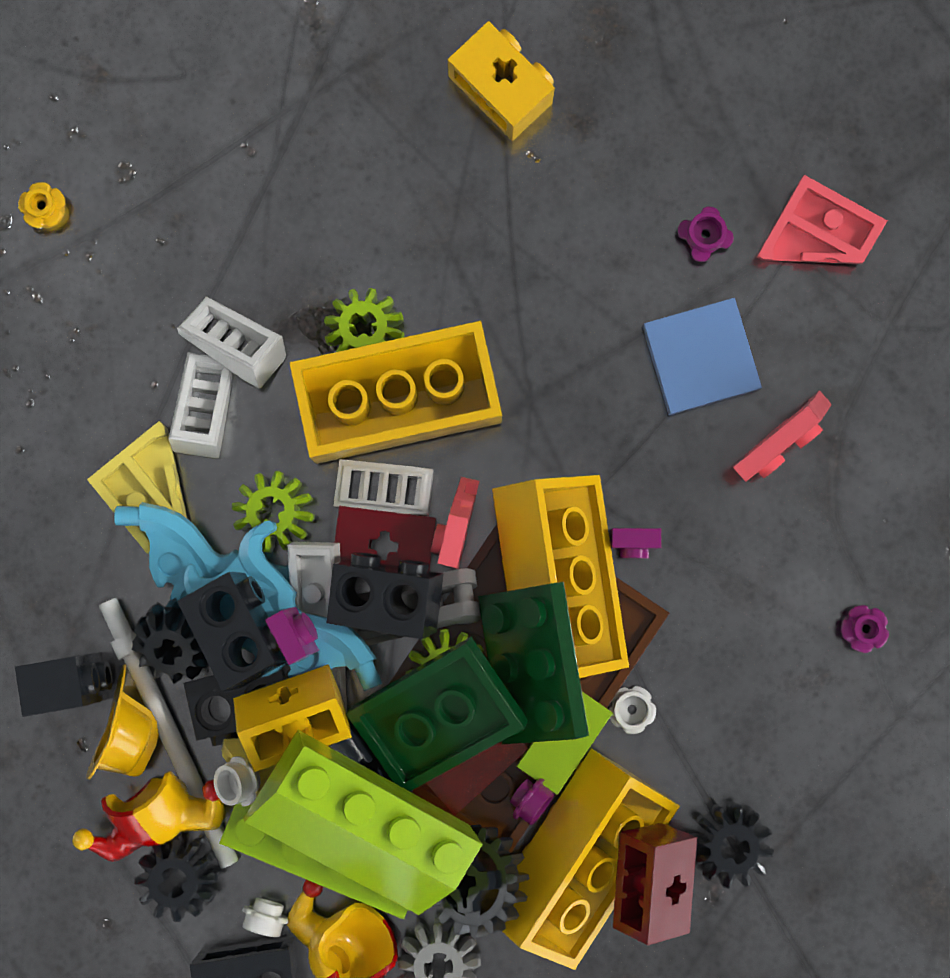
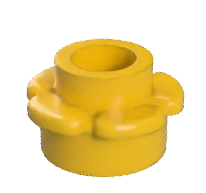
(45, 217)

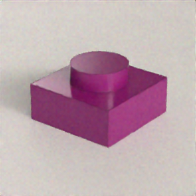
(635, 542)
(293, 634)

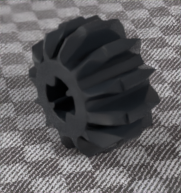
(168, 643)
(744, 829)
(173, 859)

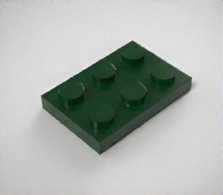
(536, 660)
(437, 716)

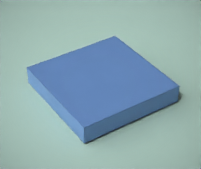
(701, 356)

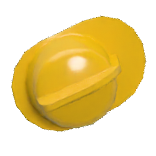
(128, 736)

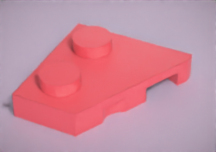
(821, 228)
(797, 429)
(451, 538)

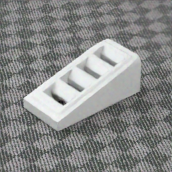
(256, 360)
(197, 443)
(422, 495)

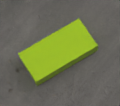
(558, 759)

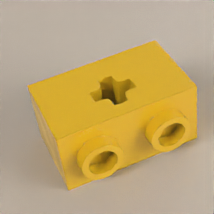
(507, 104)
(274, 713)

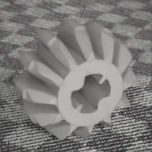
(422, 950)

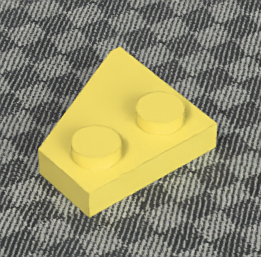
(142, 474)

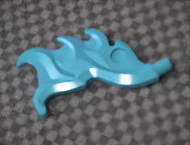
(175, 545)
(336, 644)

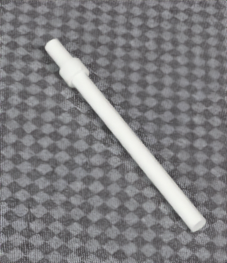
(166, 726)

